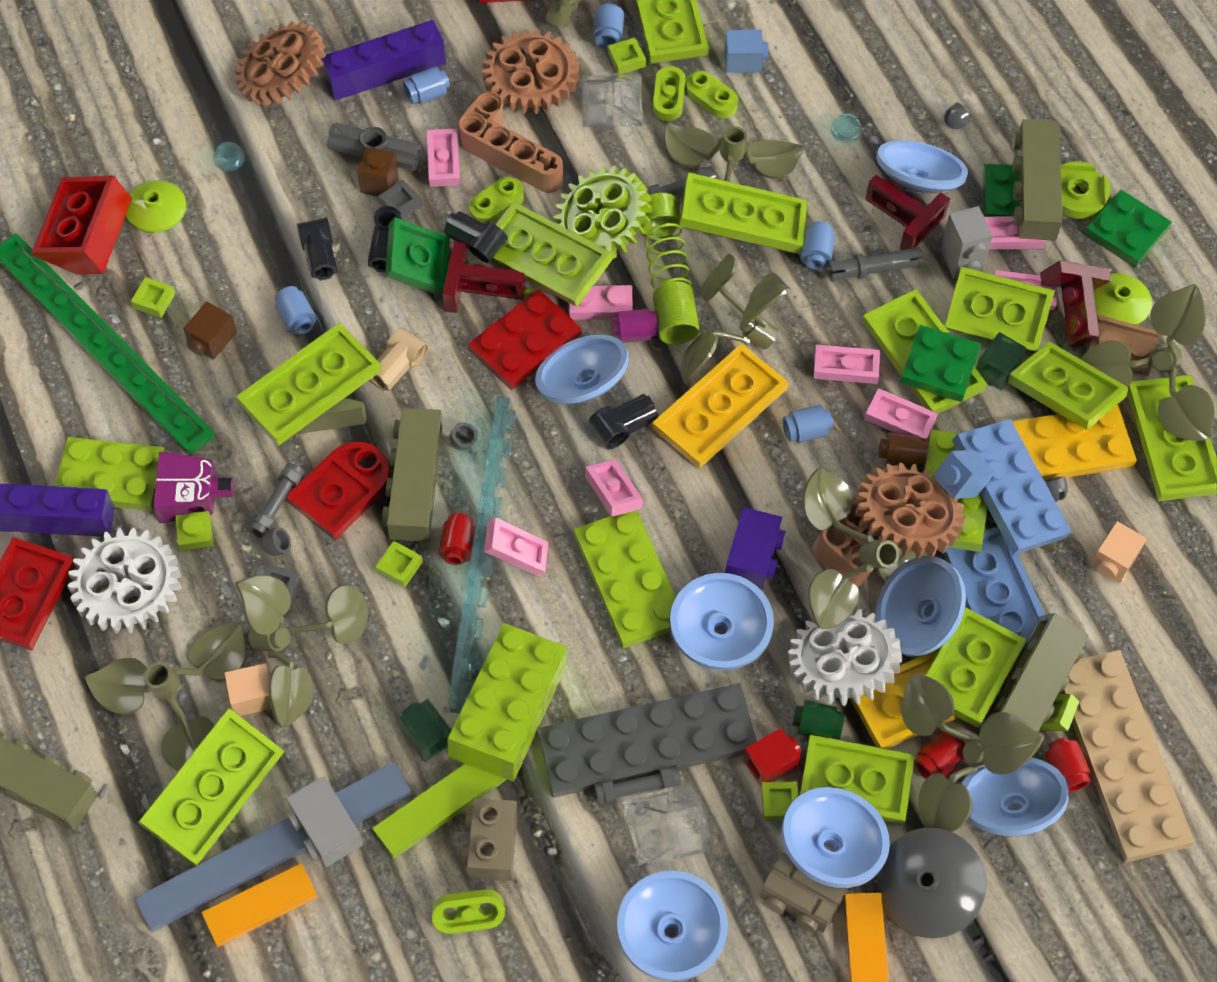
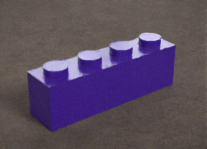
(383, 60)
(55, 510)

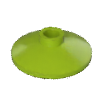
(157, 215)
(1129, 309)

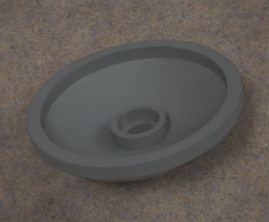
(952, 898)

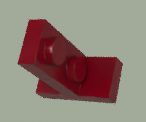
(907, 210)
(478, 280)
(1077, 288)

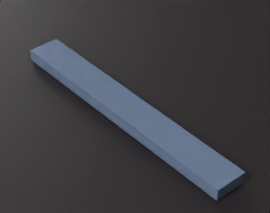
(262, 852)

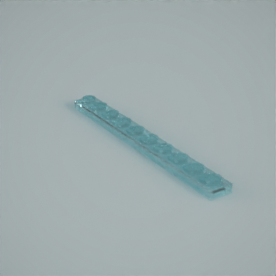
(481, 564)

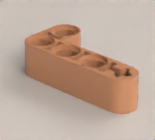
(487, 138)
(845, 549)

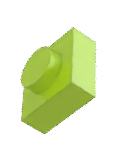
(626, 56)
(153, 297)
(194, 530)
(399, 564)
(1062, 716)
(777, 799)

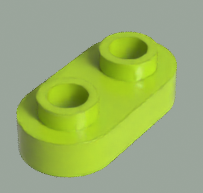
(709, 94)
(667, 95)
(497, 199)
(468, 913)

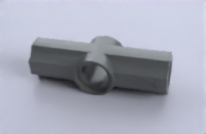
(355, 140)

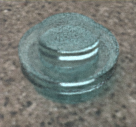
(846, 128)
(229, 156)

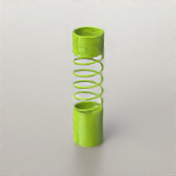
(672, 300)

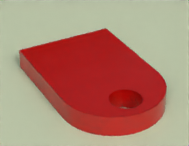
(340, 488)

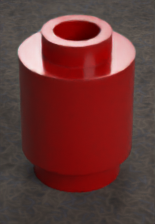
(457, 539)
(940, 755)
(1069, 760)

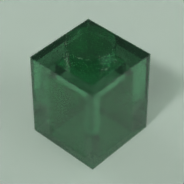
(1000, 360)
(425, 729)

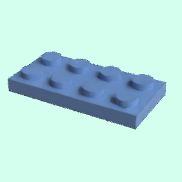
(1016, 491)
(997, 584)

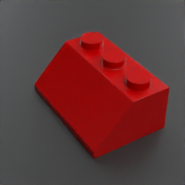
(83, 224)

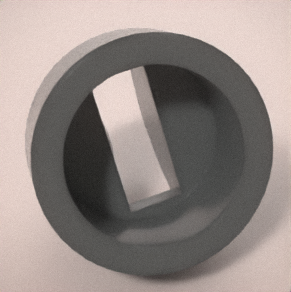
(956, 116)
(466, 433)
(1058, 487)
(276, 542)

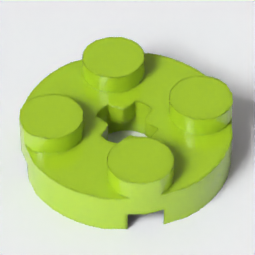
(1096, 187)

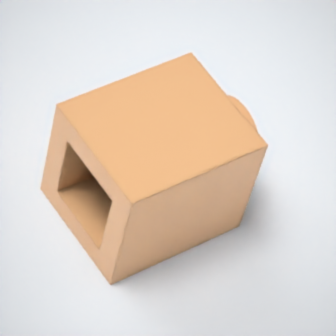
(1118, 552)
(249, 689)

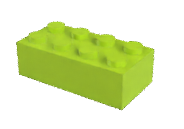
(507, 702)

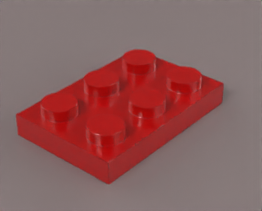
(524, 338)
(29, 590)

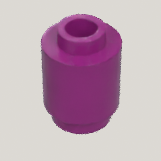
(635, 325)

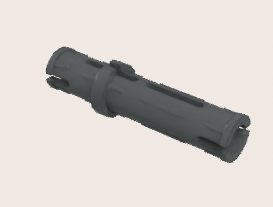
(862, 265)

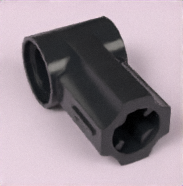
(481, 239)
(317, 243)
(378, 247)
(616, 424)

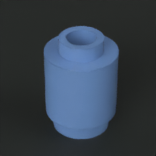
(608, 25)
(426, 85)
(818, 245)
(294, 310)
(807, 424)

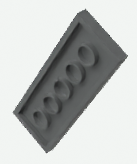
(646, 738)

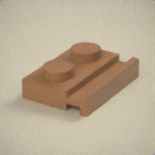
(1139, 339)

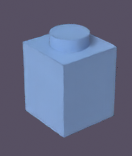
(745, 51)
(963, 474)

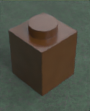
(377, 171)
(209, 331)

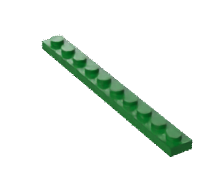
(105, 346)

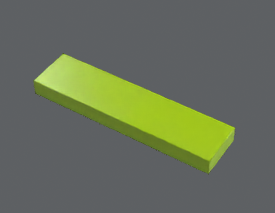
(434, 808)

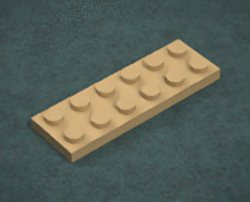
(1125, 759)

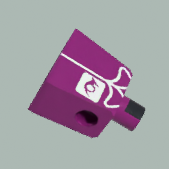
(187, 486)

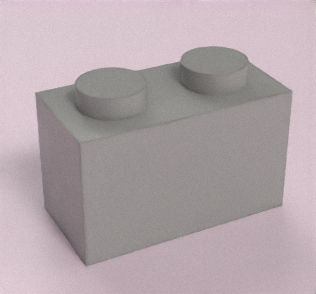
(966, 241)
(324, 822)

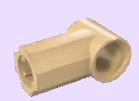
(401, 353)

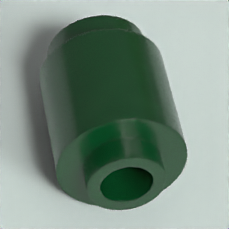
(818, 720)

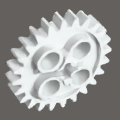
(111, 605)
(845, 658)

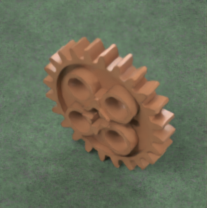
(548, 60)
(280, 63)
(909, 510)

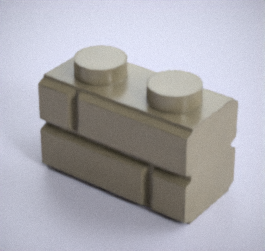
(800, 896)

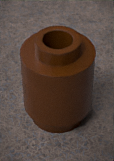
(903, 449)

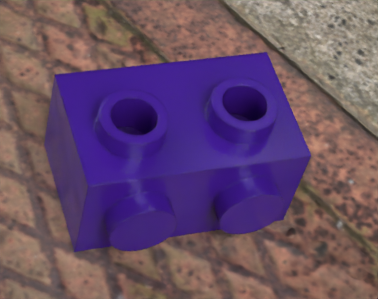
(754, 546)

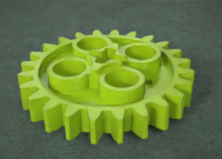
(602, 203)

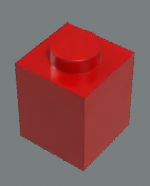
(772, 757)

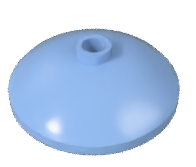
(921, 166)
(582, 369)
(911, 598)
(726, 603)
(1019, 800)
(846, 825)
(675, 902)

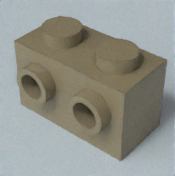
(491, 839)

